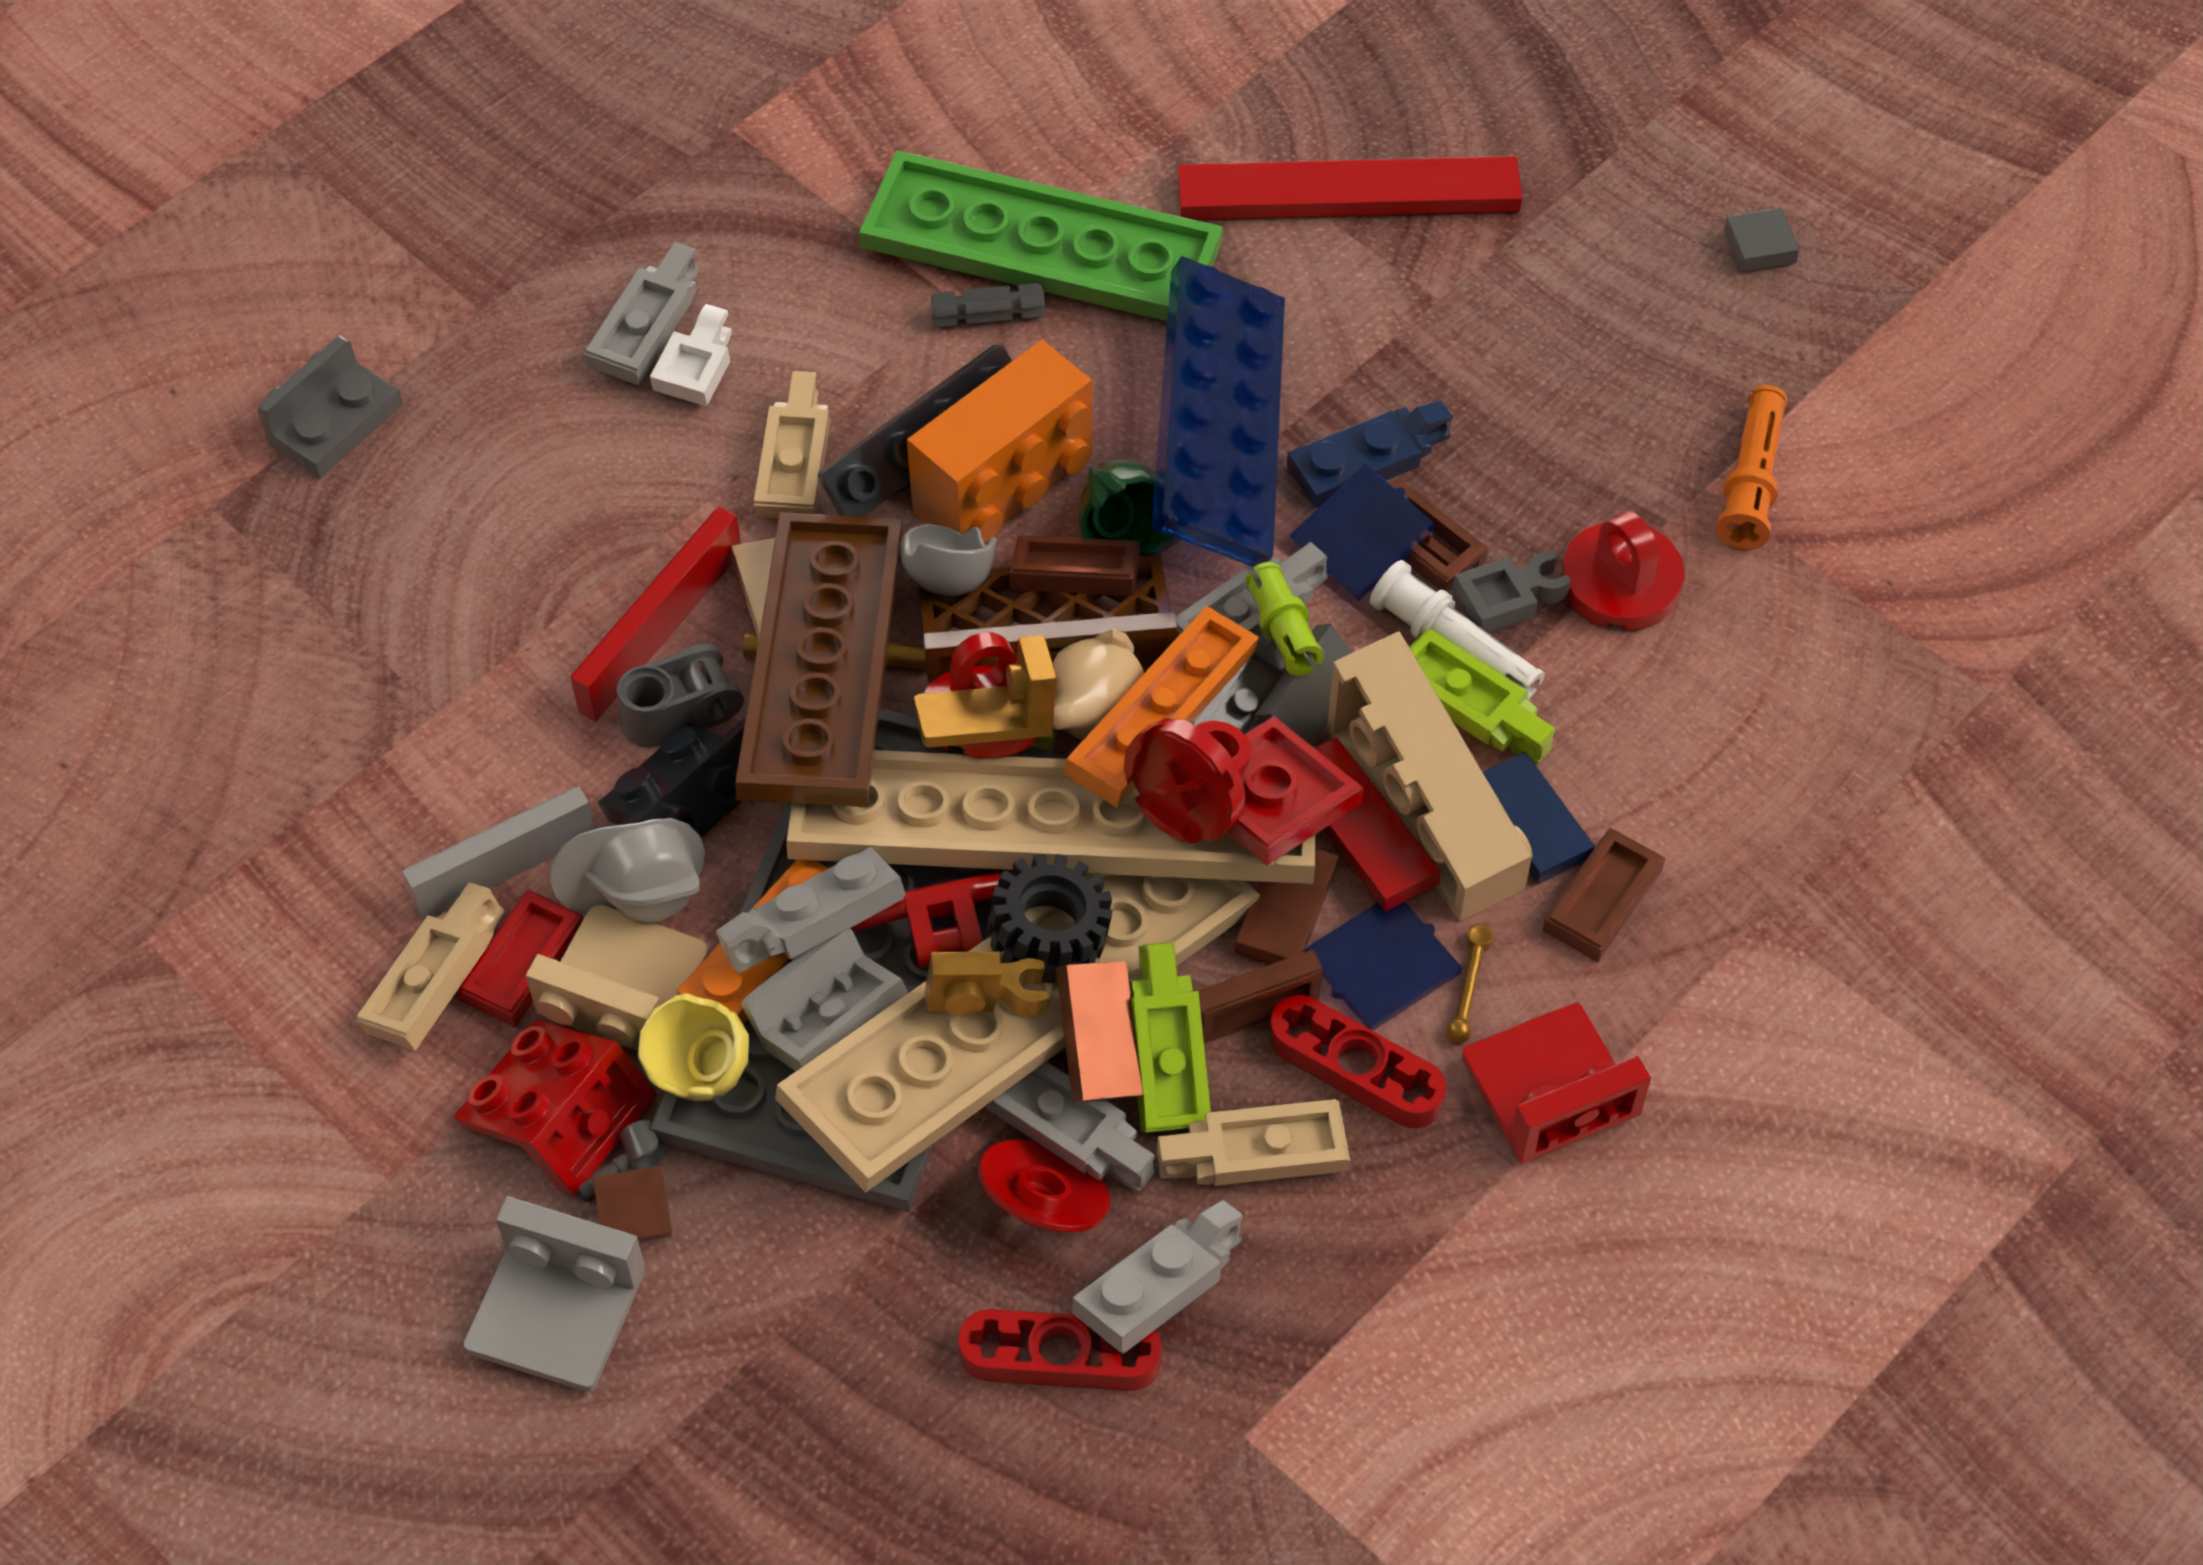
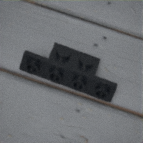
(880, 461)
(683, 780)

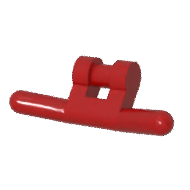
(937, 901)

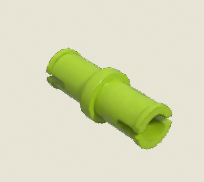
(1284, 619)

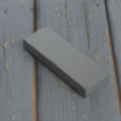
(498, 852)

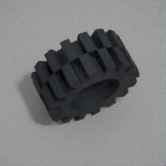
(1057, 888)

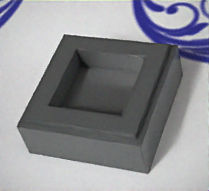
(1761, 239)

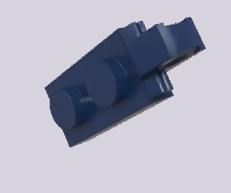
(1387, 443)

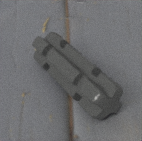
(987, 305)

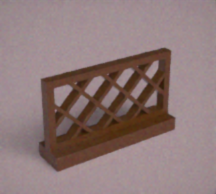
(1148, 632)

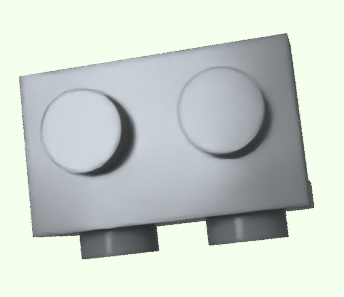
(820, 1000)

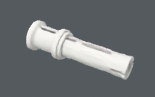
(1428, 609)

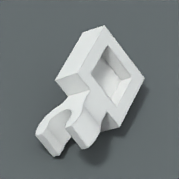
(695, 363)

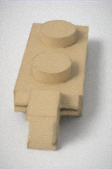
(793, 451)
(431, 969)
(1258, 1144)

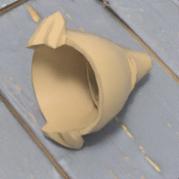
(1092, 680)

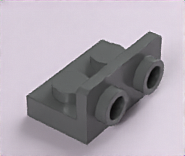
(327, 408)

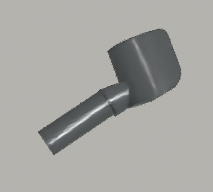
(640, 1149)

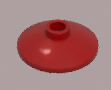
(1042, 1187)

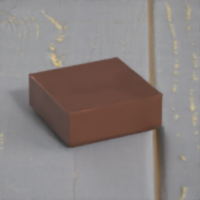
(634, 1202)

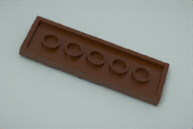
(820, 661)

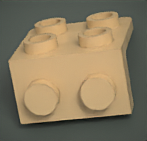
(613, 975)

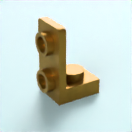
(994, 713)

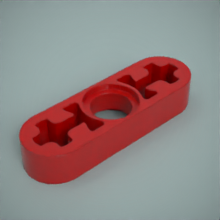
(1364, 1088)
(1009, 1369)

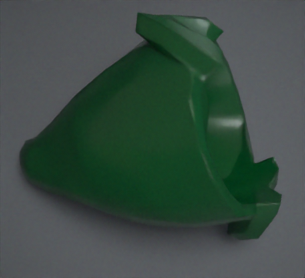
(1120, 506)

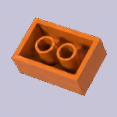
(1003, 444)

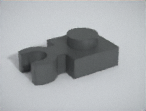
(1505, 595)

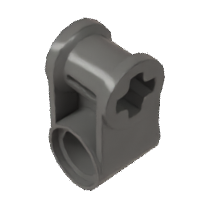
(677, 694)

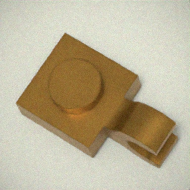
(975, 980)

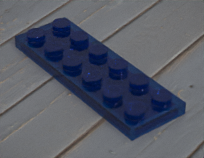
(1220, 414)

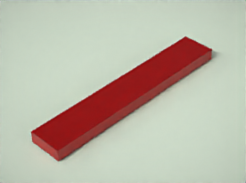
(1349, 188)

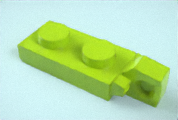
(1482, 698)
(1168, 1043)

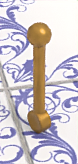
(1479, 940)

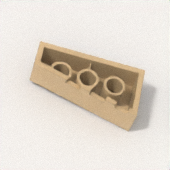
(1427, 774)

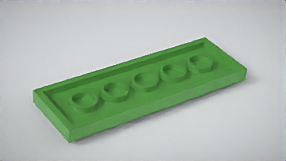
(1033, 234)

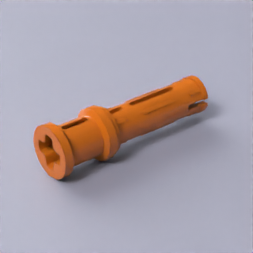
(1751, 485)

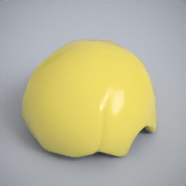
(693, 1048)

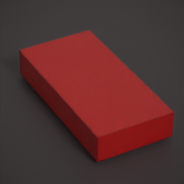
(499, 977)

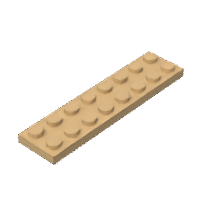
(1011, 808)
(922, 1073)

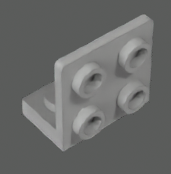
(556, 1295)

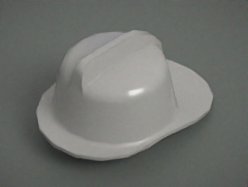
(636, 868)

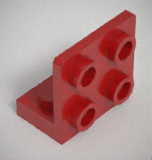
(1554, 1082)
(559, 1100)

